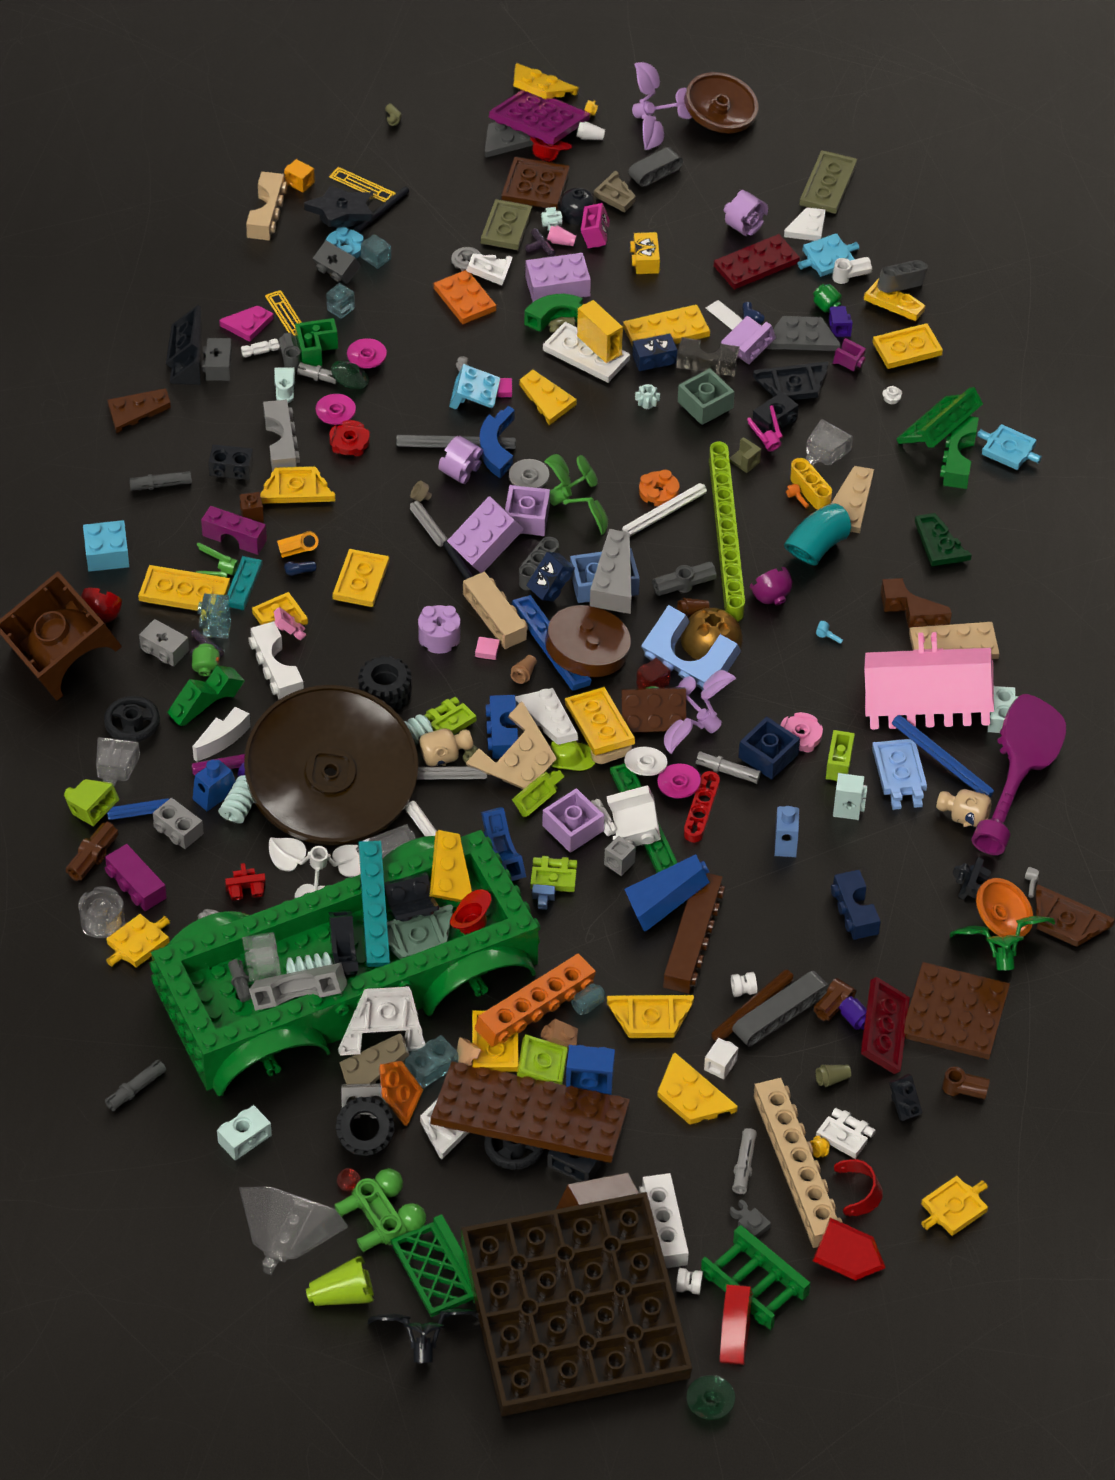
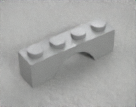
(277, 419)
(318, 981)

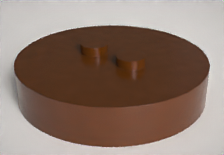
(587, 641)

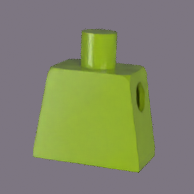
(91, 800)

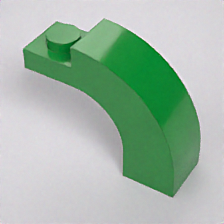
(551, 307)

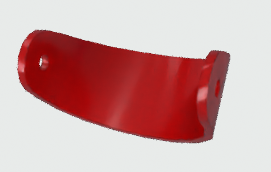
(873, 1198)

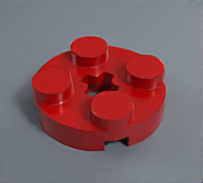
(353, 446)

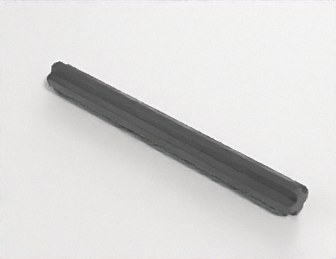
(443, 441)

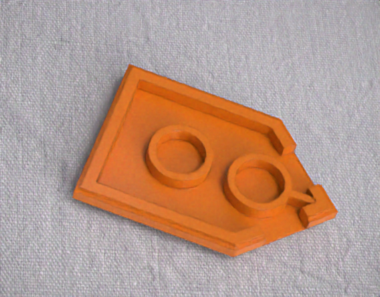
(399, 1089)

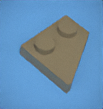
(615, 192)

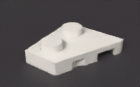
(807, 225)
(489, 267)

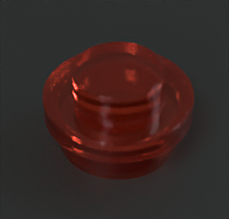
(348, 1179)

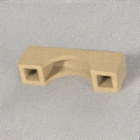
(262, 221)

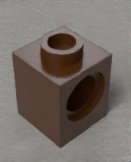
(251, 506)

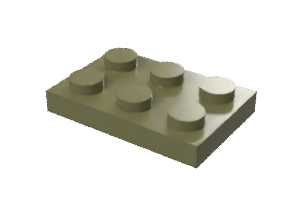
(506, 224)

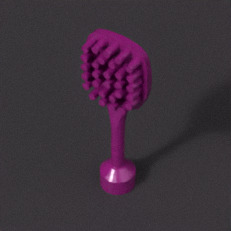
(1032, 739)

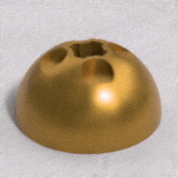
(705, 629)

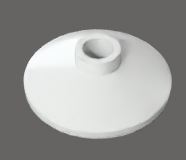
(645, 761)

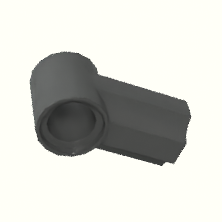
(290, 351)

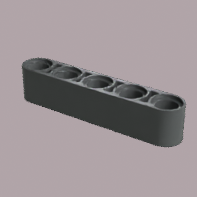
(780, 1008)

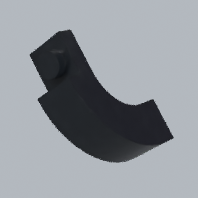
(343, 941)

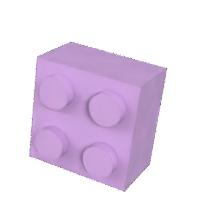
(529, 508)
(573, 820)

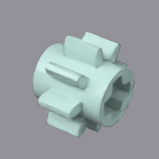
(551, 218)
(647, 396)

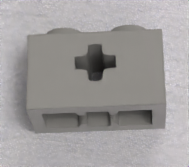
(164, 642)

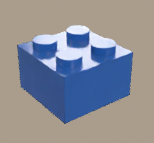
(590, 1068)

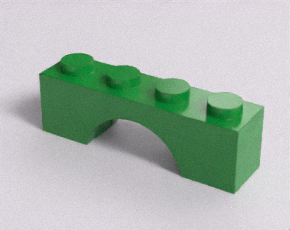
(957, 467)

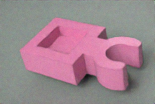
(286, 622)

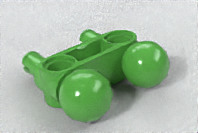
(379, 1210)

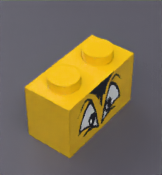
(646, 253)

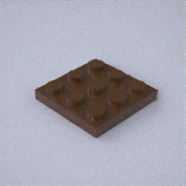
(535, 183)

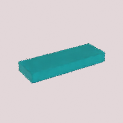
(244, 582)

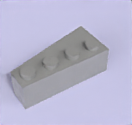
(613, 575)

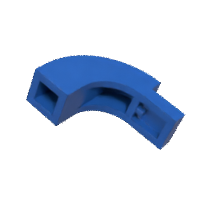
(493, 454)
(498, 832)

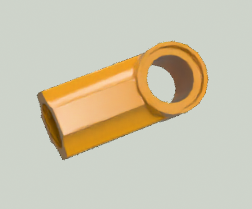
(295, 544)

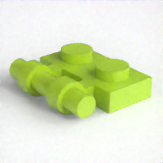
(455, 719)
(560, 877)

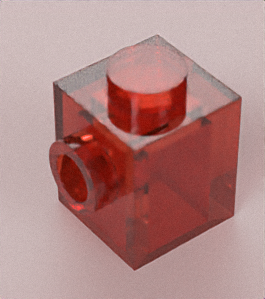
(653, 674)

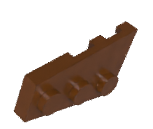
(134, 407)

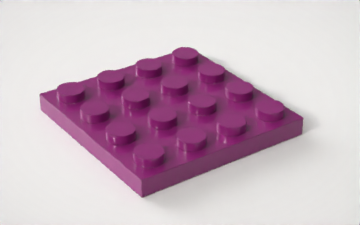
(538, 116)

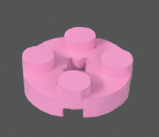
(811, 728)

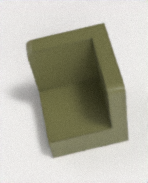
(747, 456)

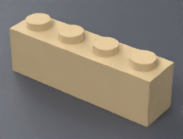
(495, 610)

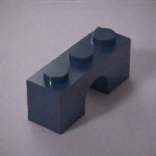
(859, 919)

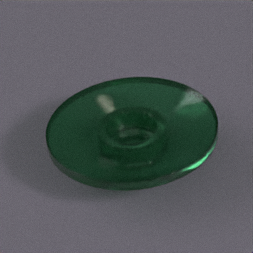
(349, 375)
(714, 1389)

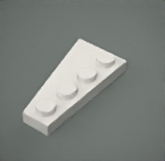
(549, 714)

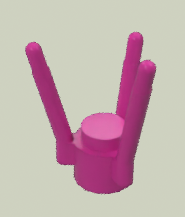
(770, 439)

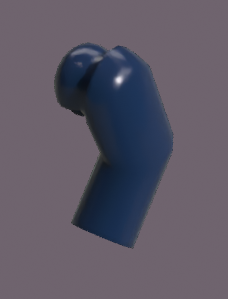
(753, 314)
(297, 568)

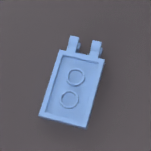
(900, 771)

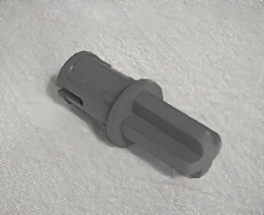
(239, 980)

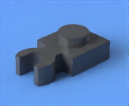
(751, 1220)

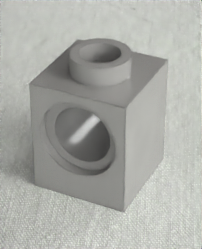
(619, 855)

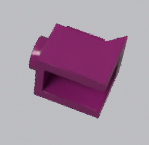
(850, 355)

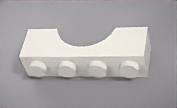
(267, 643)

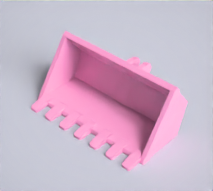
(929, 684)

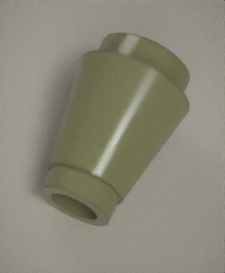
(831, 1074)

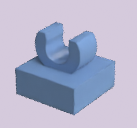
(543, 894)

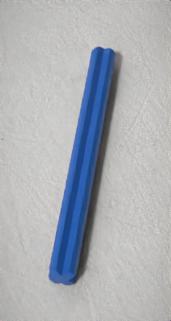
(941, 756)

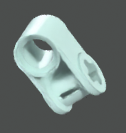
(285, 383)

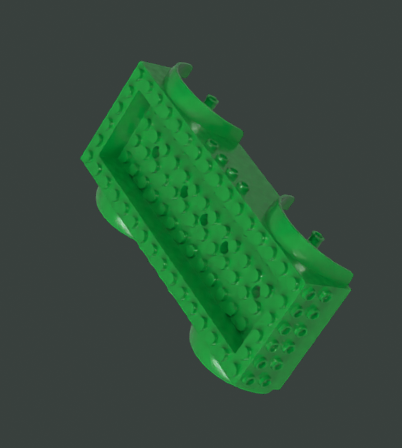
(230, 1035)

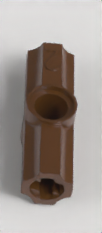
(92, 851)

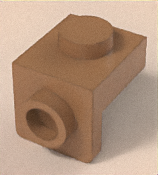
(560, 1033)

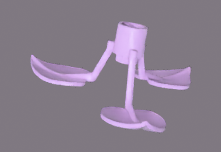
(648, 80)
(706, 717)

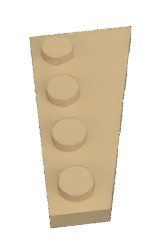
(854, 495)

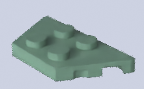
(419, 932)

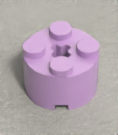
(745, 213)
(460, 459)
(439, 628)

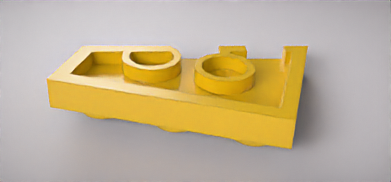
(548, 397)

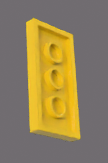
(680, 322)
(180, 587)
(599, 721)

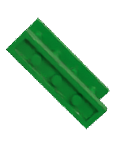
(763, 1257)

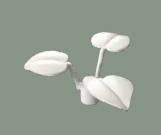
(289, 852)

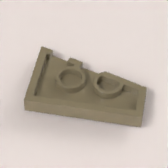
(364, 1067)

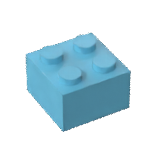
(106, 545)

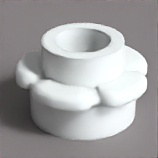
(892, 395)

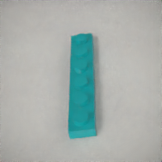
(373, 903)

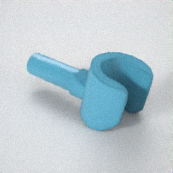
(823, 631)

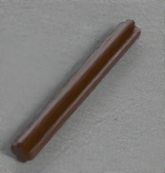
(763, 995)

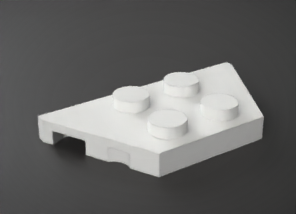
(442, 1138)

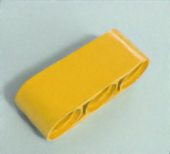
(810, 483)

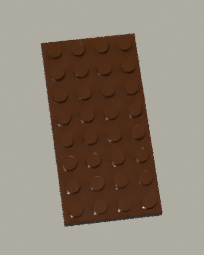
(530, 1111)

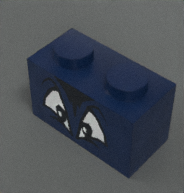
(654, 352)
(550, 576)

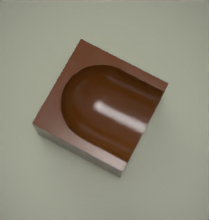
(53, 631)

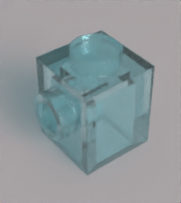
(375, 251)

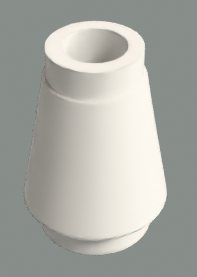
(590, 132)

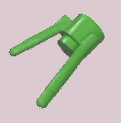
(226, 564)

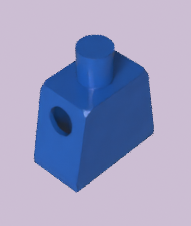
(212, 784)

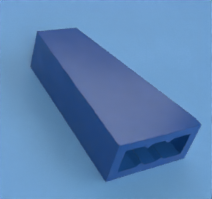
(666, 890)

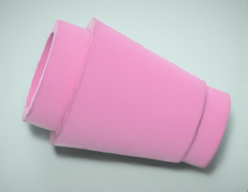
(561, 236)

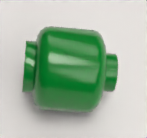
(826, 297)

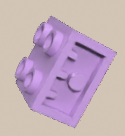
(750, 337)

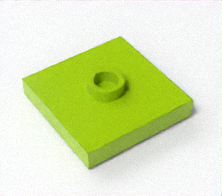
(542, 1060)

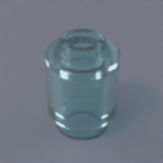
(588, 999)

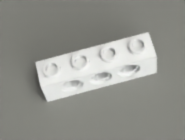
(661, 1188)

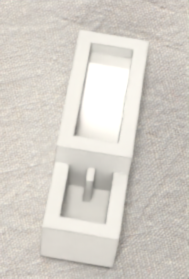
(221, 734)

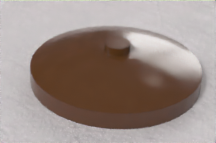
(721, 102)

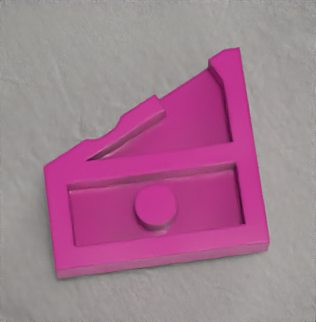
(247, 322)

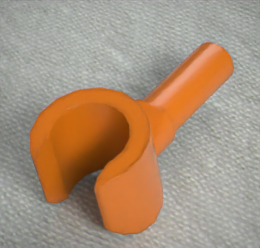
(794, 490)

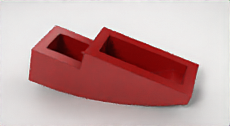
(735, 1324)

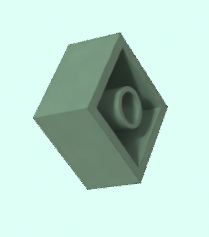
(706, 396)

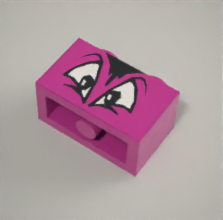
(595, 225)

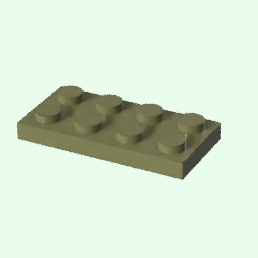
(828, 181)

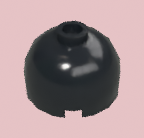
(573, 204)

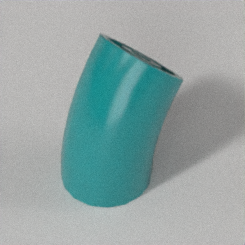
(819, 533)

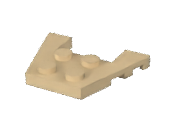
(524, 759)

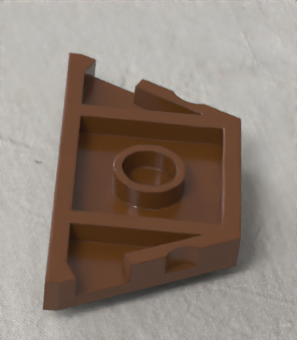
(1073, 920)

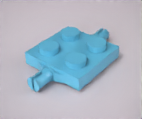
(824, 252)
(1009, 446)

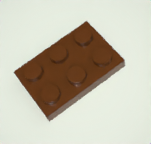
(653, 708)

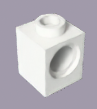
(721, 1058)

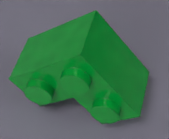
(314, 338)

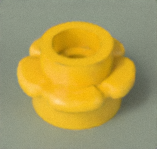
(591, 107)
(820, 1146)

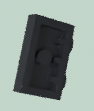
(410, 897)

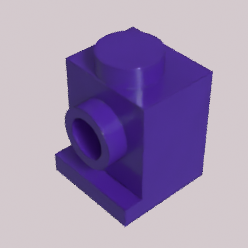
(840, 321)

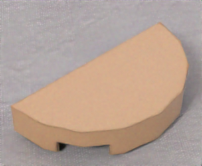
(467, 1051)

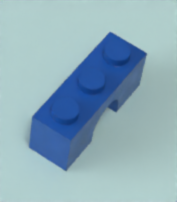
(501, 737)

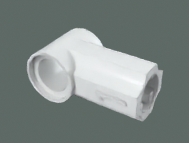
(847, 268)

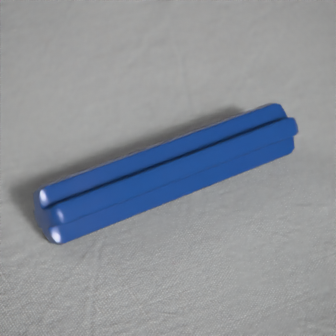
(134, 809)

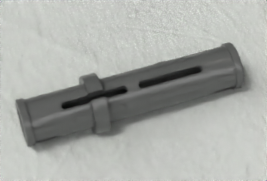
(154, 481)
(128, 1090)

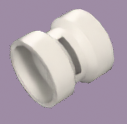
(744, 984)
(684, 1279)

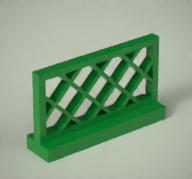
(942, 418)
(453, 1254)

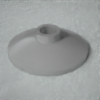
(529, 473)

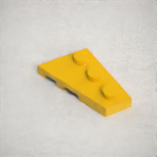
(895, 302)
(449, 868)

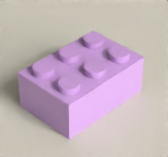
(558, 276)
(485, 534)

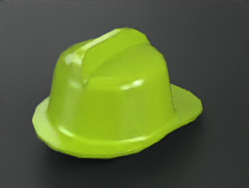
(572, 756)

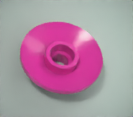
(366, 353)
(335, 409)
(679, 781)

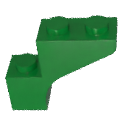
(199, 694)

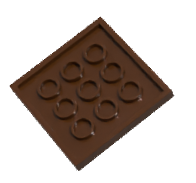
(955, 1010)

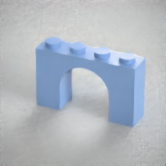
(662, 642)

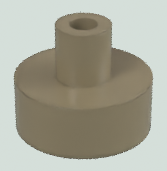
(420, 491)

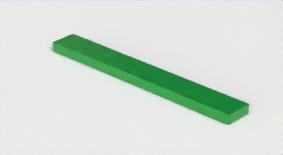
(660, 850)

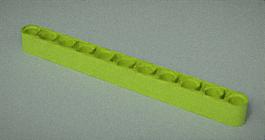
(726, 530)

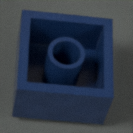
(769, 747)

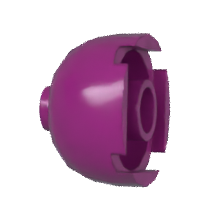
(772, 586)

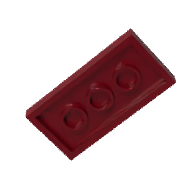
(756, 261)
(885, 1025)

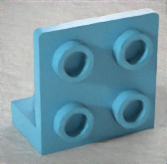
(474, 386)

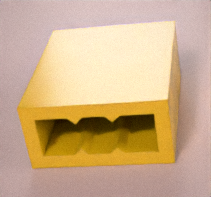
(599, 331)

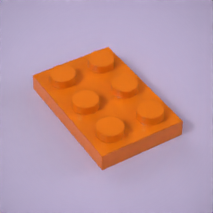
(464, 296)

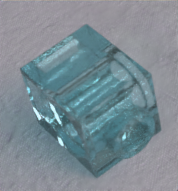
(340, 300)

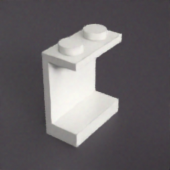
(635, 816)

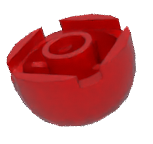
(105, 606)

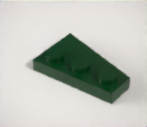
(938, 542)

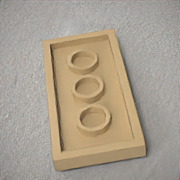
(958, 636)

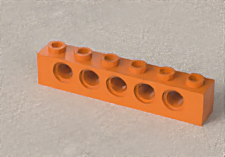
(534, 1000)

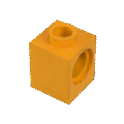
(299, 175)

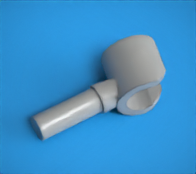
(1032, 875)

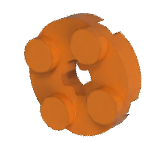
(658, 479)

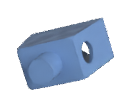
(786, 823)

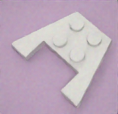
(382, 1012)

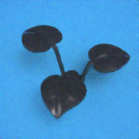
(423, 1346)

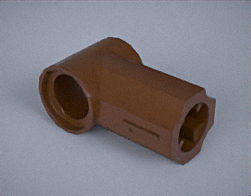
(835, 995)
(964, 1084)

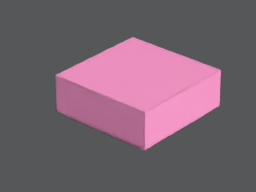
(487, 648)

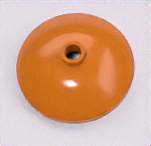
(1001, 905)

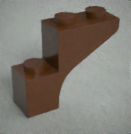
(918, 610)

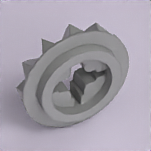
(460, 254)

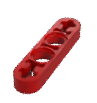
(701, 806)

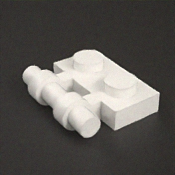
(842, 1137)

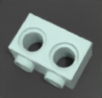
(1002, 701)

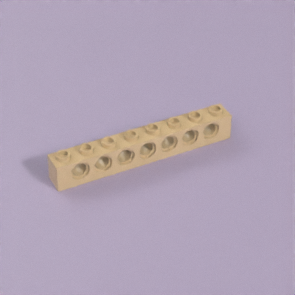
(766, 1096)

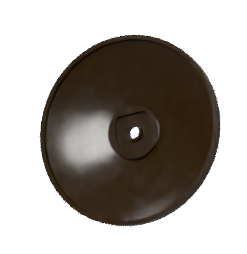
(338, 731)

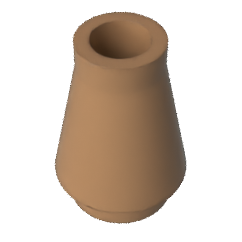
(522, 671)

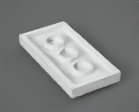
(571, 349)

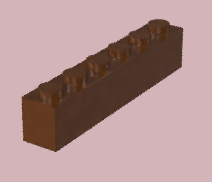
(692, 936)

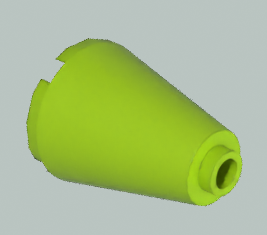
(342, 1285)

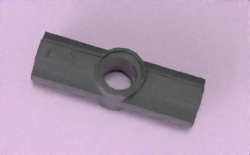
(684, 578)

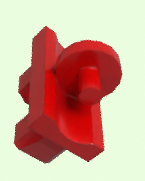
(245, 879)

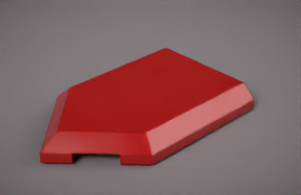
(848, 1251)

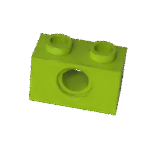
(839, 754)

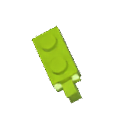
(537, 792)

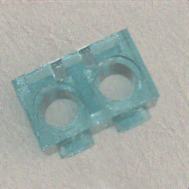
(215, 615)
(434, 1065)

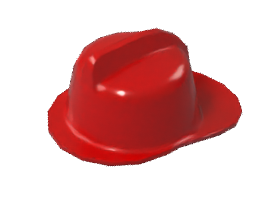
(546, 151)
(471, 912)

